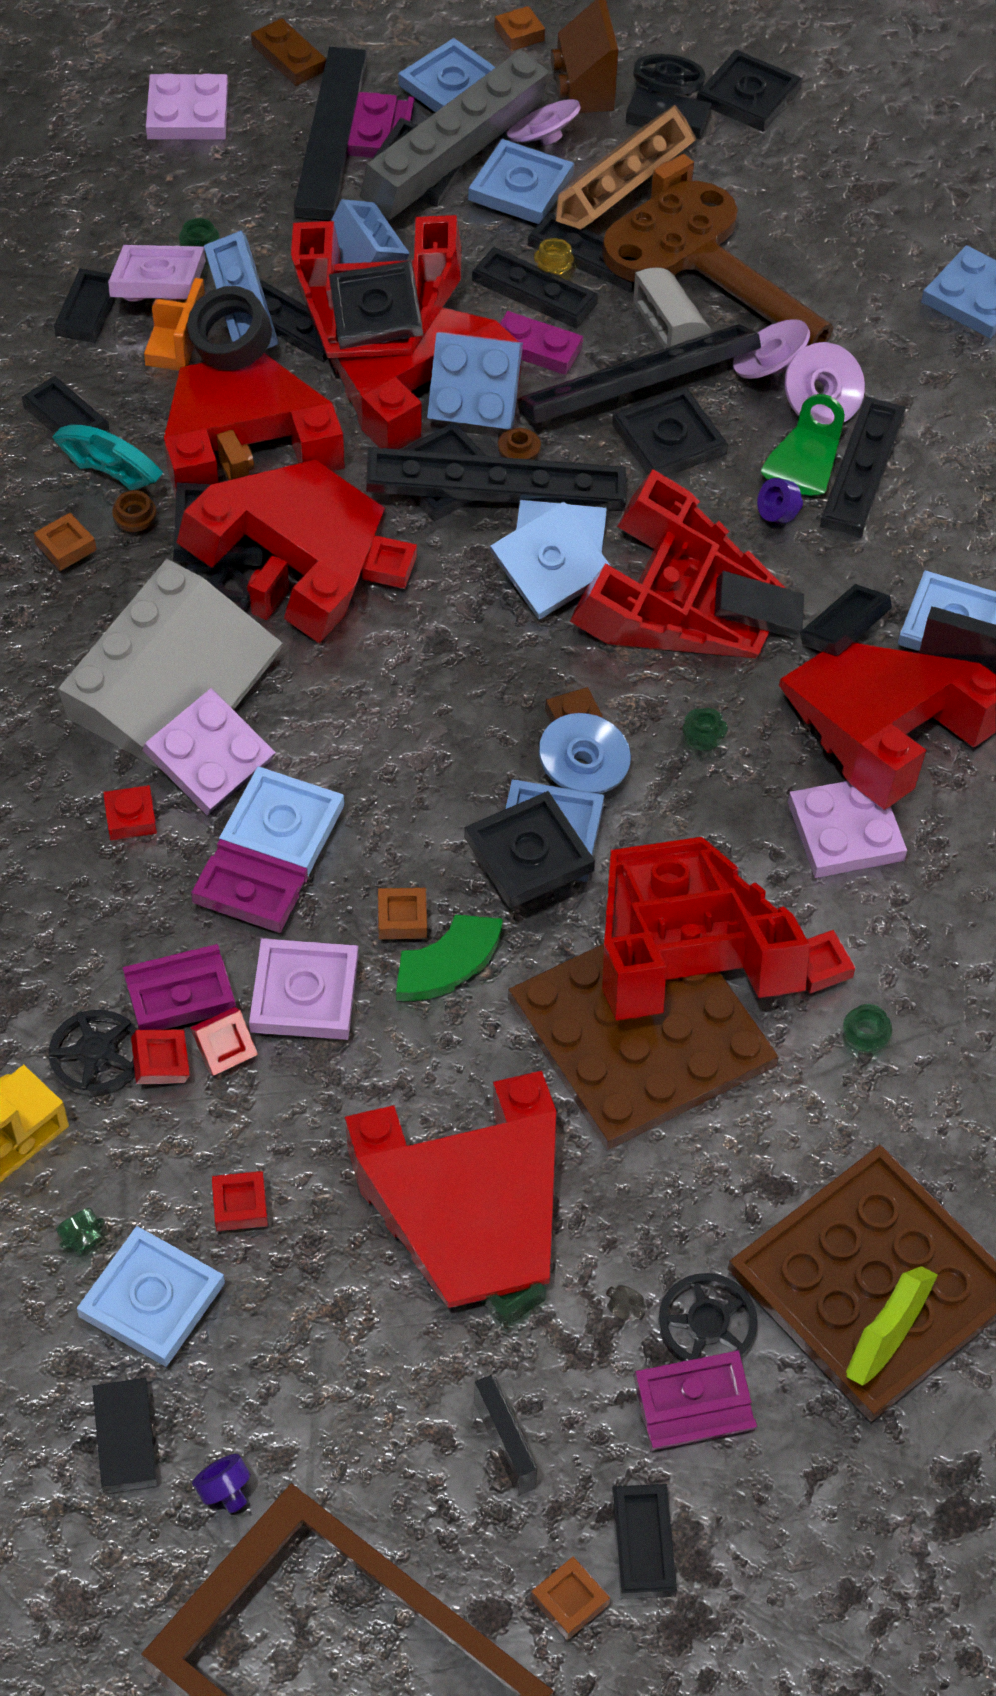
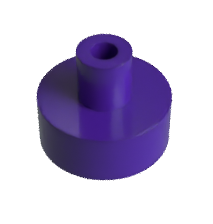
(779, 500)
(223, 1482)

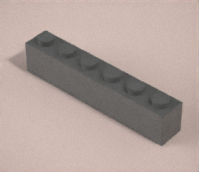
(454, 134)

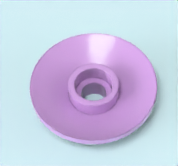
(545, 123)
(778, 347)
(835, 370)

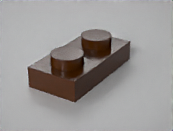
(288, 51)

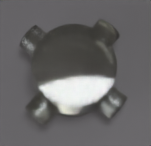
(625, 1303)

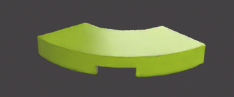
(891, 1325)

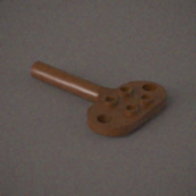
(683, 234)

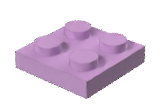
(187, 106)
(156, 272)
(208, 751)
(844, 829)
(304, 989)

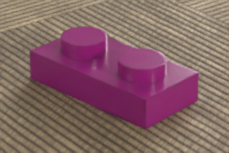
(544, 343)

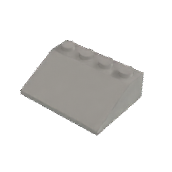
(163, 656)

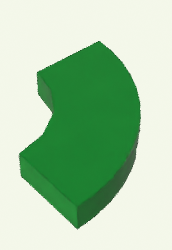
(450, 961)

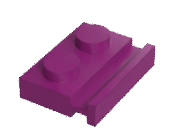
(374, 120)
(249, 885)
(179, 988)
(694, 1400)

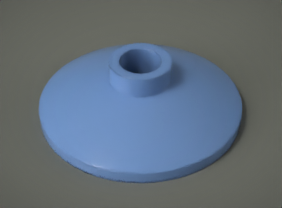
(587, 739)

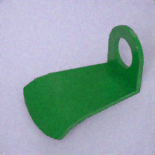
(809, 449)

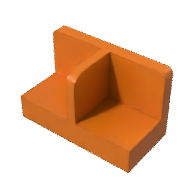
(170, 341)

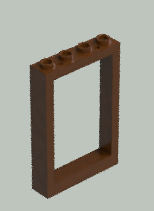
(167, 1652)

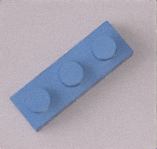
(234, 266)

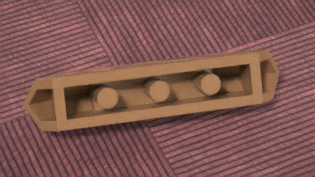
(623, 169)

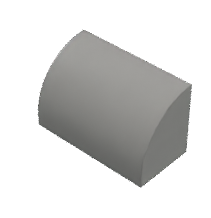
(667, 307)

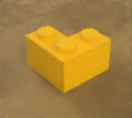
(28, 1118)

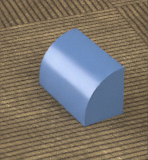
(366, 234)

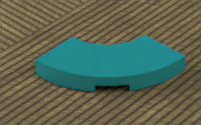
(108, 453)

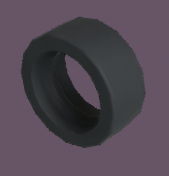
(222, 303)

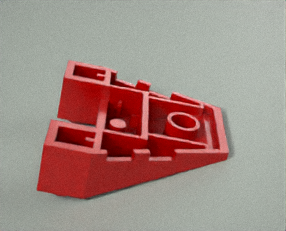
(435, 269)
(383, 384)
(255, 403)
(300, 517)
(677, 590)
(877, 696)
(687, 914)
(470, 1202)

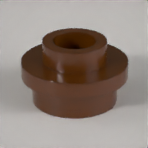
(519, 444)
(134, 511)

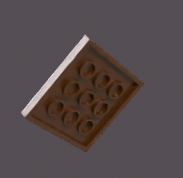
(646, 1067)
(839, 1260)

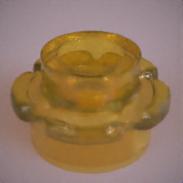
(554, 256)

